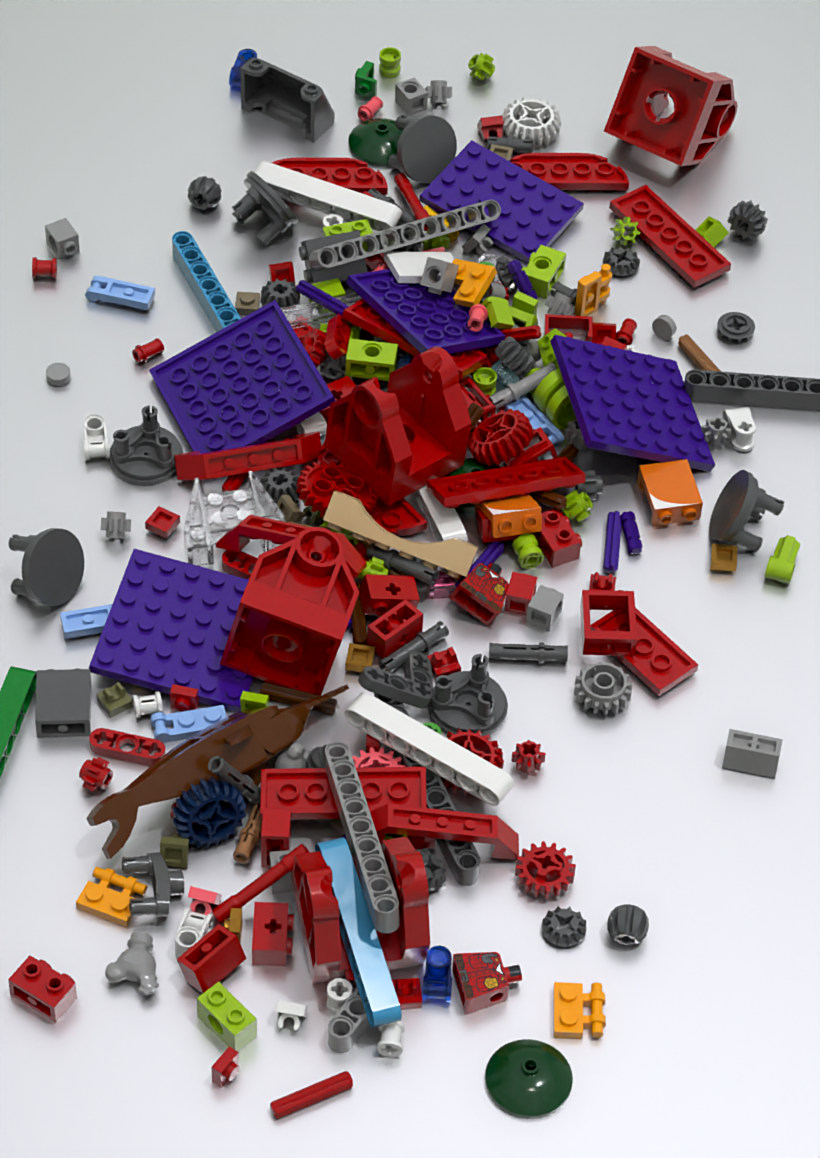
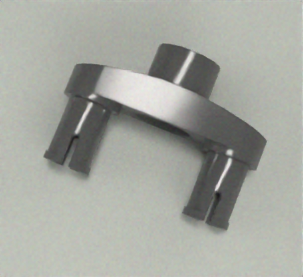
(164, 884)

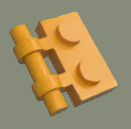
(593, 291)
(108, 903)
(568, 1010)

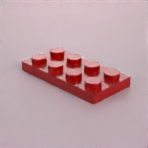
(656, 658)

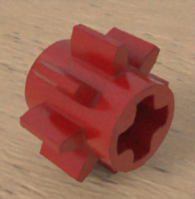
(528, 757)
(96, 774)

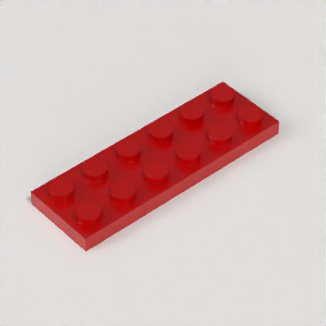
(671, 236)
(367, 318)
(505, 482)
(310, 795)

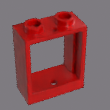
(596, 642)

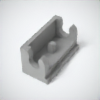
(752, 753)

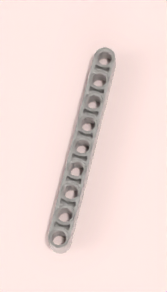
(396, 237)
(362, 838)

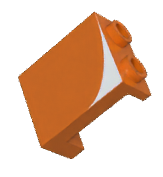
(670, 492)
(512, 515)

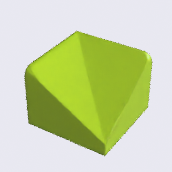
(712, 231)

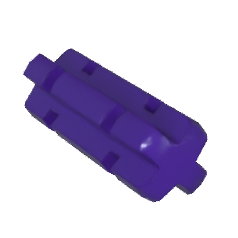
(521, 278)
(631, 533)

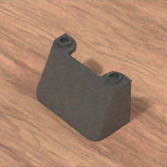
(270, 86)

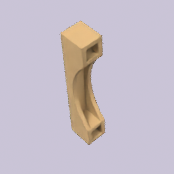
(351, 514)

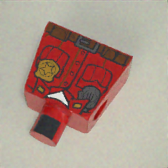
(482, 592)
(482, 979)

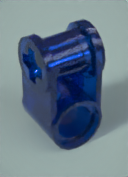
(235, 73)
(437, 979)

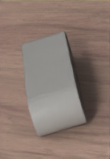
(347, 1023)

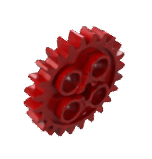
(320, 481)

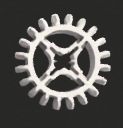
(532, 121)

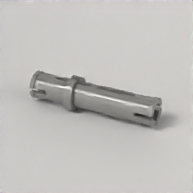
(521, 387)

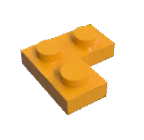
(474, 281)

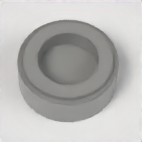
(664, 327)
(58, 374)

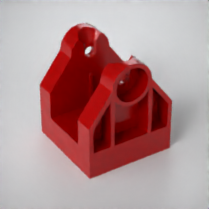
(701, 102)
(406, 433)
(294, 613)
(320, 912)

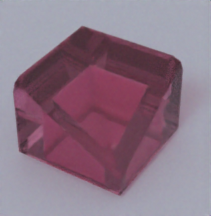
(443, 588)

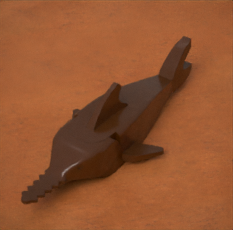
(240, 739)

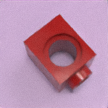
(520, 593)

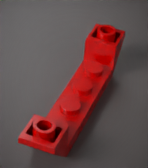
(248, 458)
(280, 533)
(449, 826)

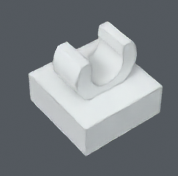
(291, 1010)

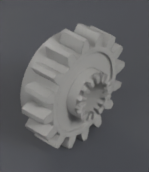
(603, 687)

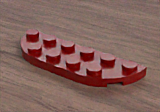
(339, 171)
(574, 171)
(396, 518)

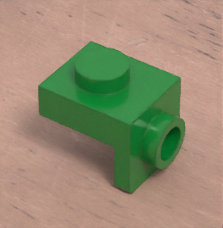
(364, 80)

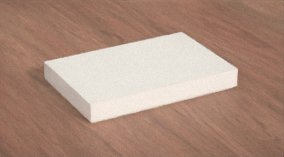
(409, 266)

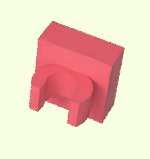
(203, 897)

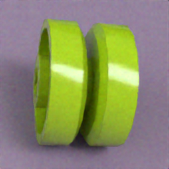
(554, 400)

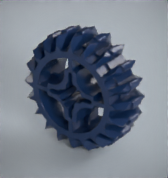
(204, 806)

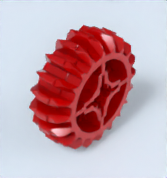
(500, 437)
(479, 745)

